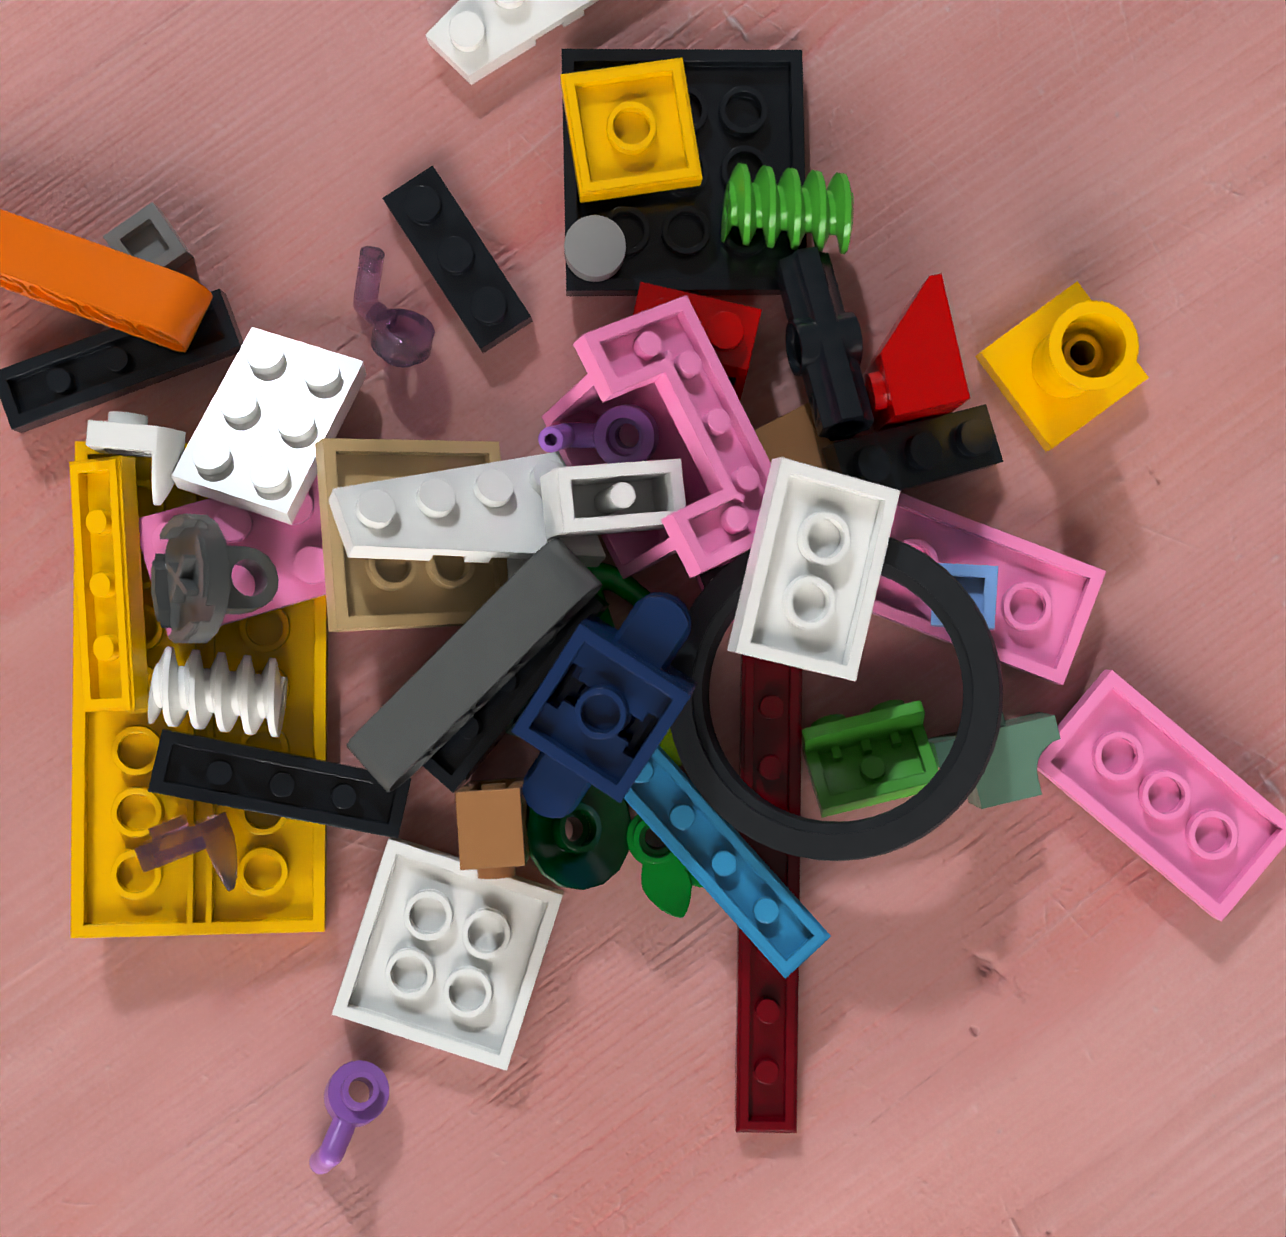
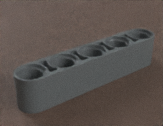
(474, 664)

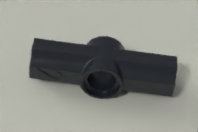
(824, 344)

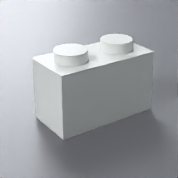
(611, 497)

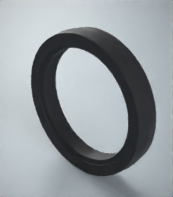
(867, 837)

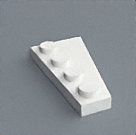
(489, 33)
(454, 512)

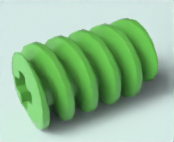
(788, 207)

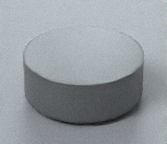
(594, 248)

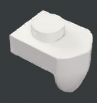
(132, 436)

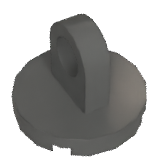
(194, 579)

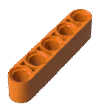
(100, 283)

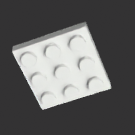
(447, 954)

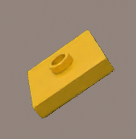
(631, 130)

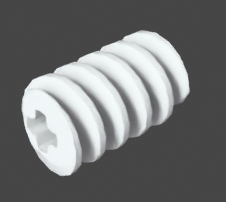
(217, 691)

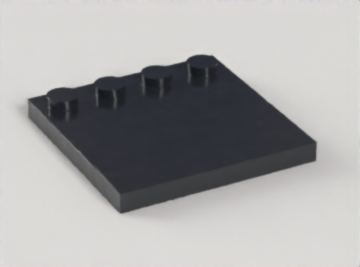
(743, 111)

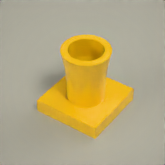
(1043, 382)

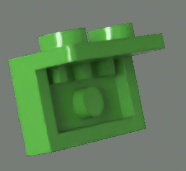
(868, 756)

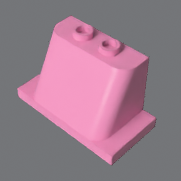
(674, 374)

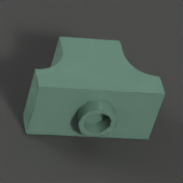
(1013, 765)

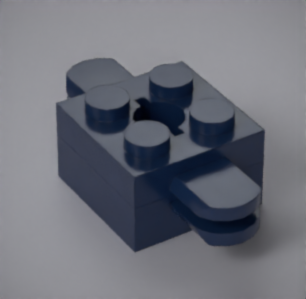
(606, 705)

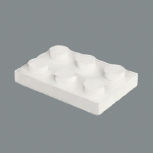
(264, 425)
(813, 569)

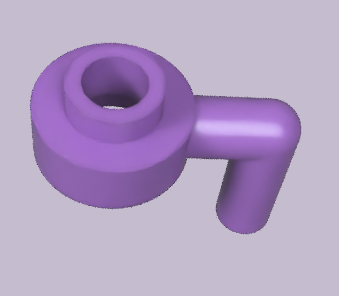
(605, 435)
(346, 1112)

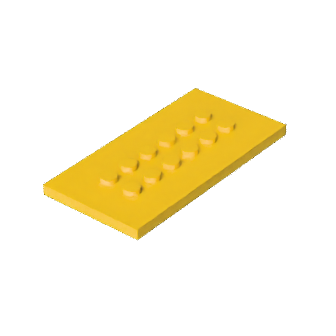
(113, 758)

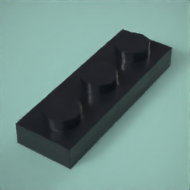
(457, 259)
(919, 450)

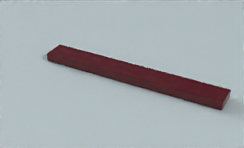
(764, 999)

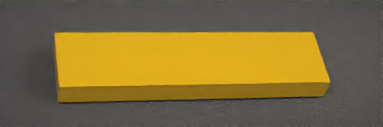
(109, 584)

